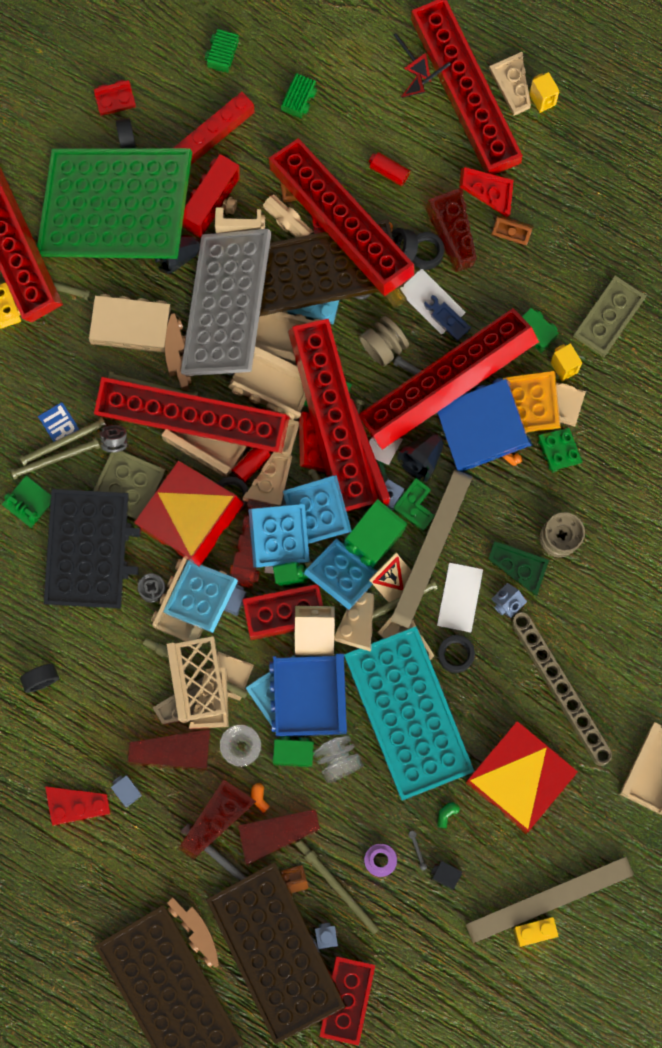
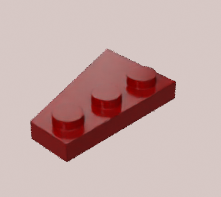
(488, 188)
(309, 449)

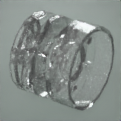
(229, 743)
(338, 758)

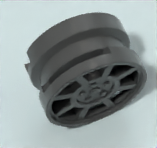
(113, 437)
(151, 588)

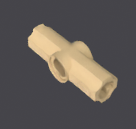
(286, 217)

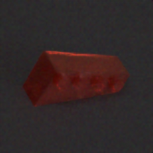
(453, 227)
(243, 562)
(173, 751)
(218, 815)
(270, 835)

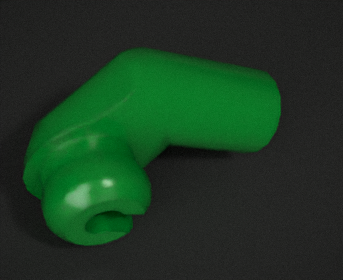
(445, 812)

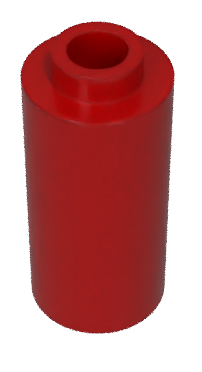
(389, 168)
(250, 463)

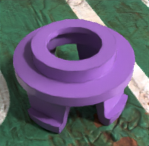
(380, 871)

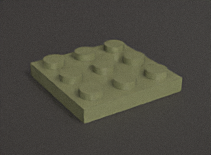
(133, 476)

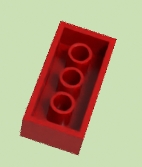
(210, 194)
(275, 612)
(354, 985)

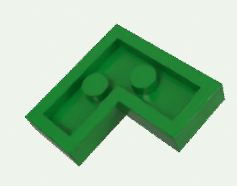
(410, 505)

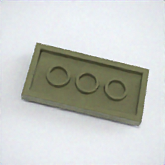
(609, 316)

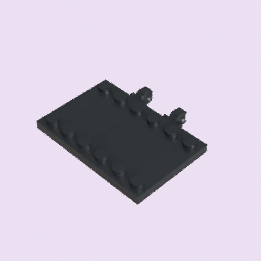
(88, 549)

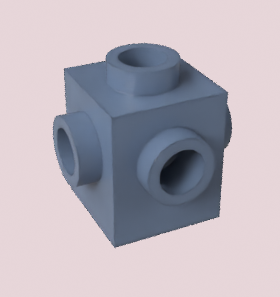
(508, 600)

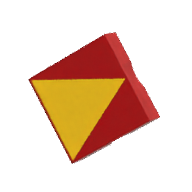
(189, 513)
(521, 777)

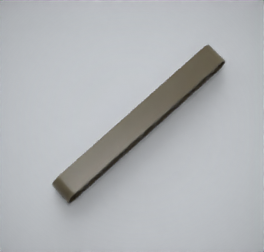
(431, 549)
(562, 699)
(549, 899)

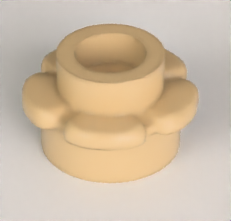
(229, 205)

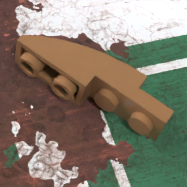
(173, 349)
(201, 938)

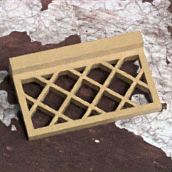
(179, 679)

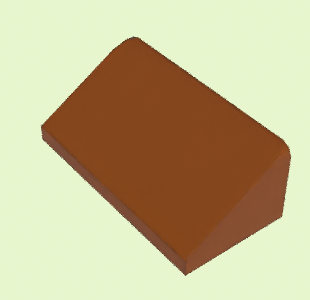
(512, 230)
(295, 879)

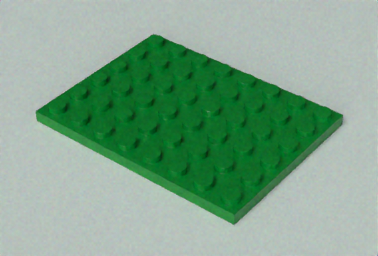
(114, 203)

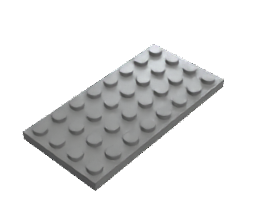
(226, 303)

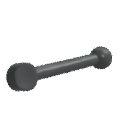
(412, 834)

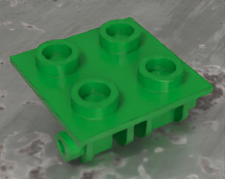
(559, 449)
(27, 501)

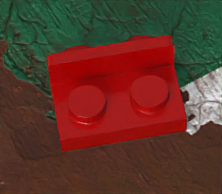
(114, 97)

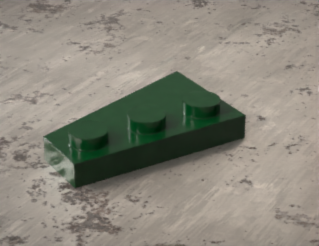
(519, 565)

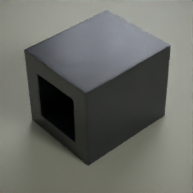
(446, 875)

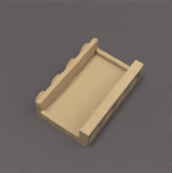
(129, 323)
(274, 336)
(271, 384)
(212, 453)
(169, 624)
(645, 777)

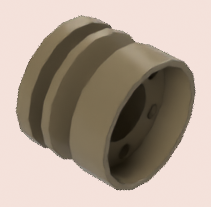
(387, 338)
(566, 525)

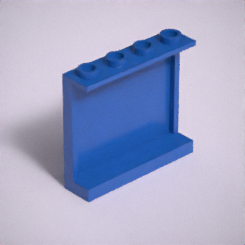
(483, 425)
(308, 696)

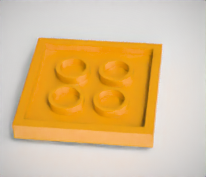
(536, 400)

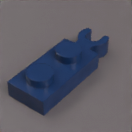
(448, 319)

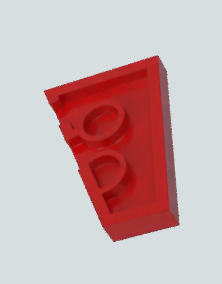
(75, 805)

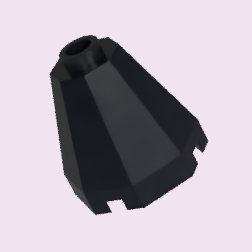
(187, 250)
(421, 456)

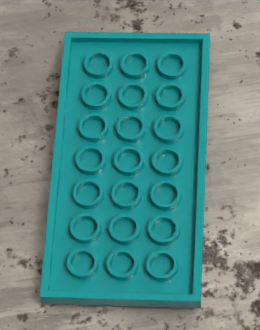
(409, 713)

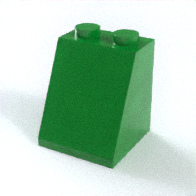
(375, 534)

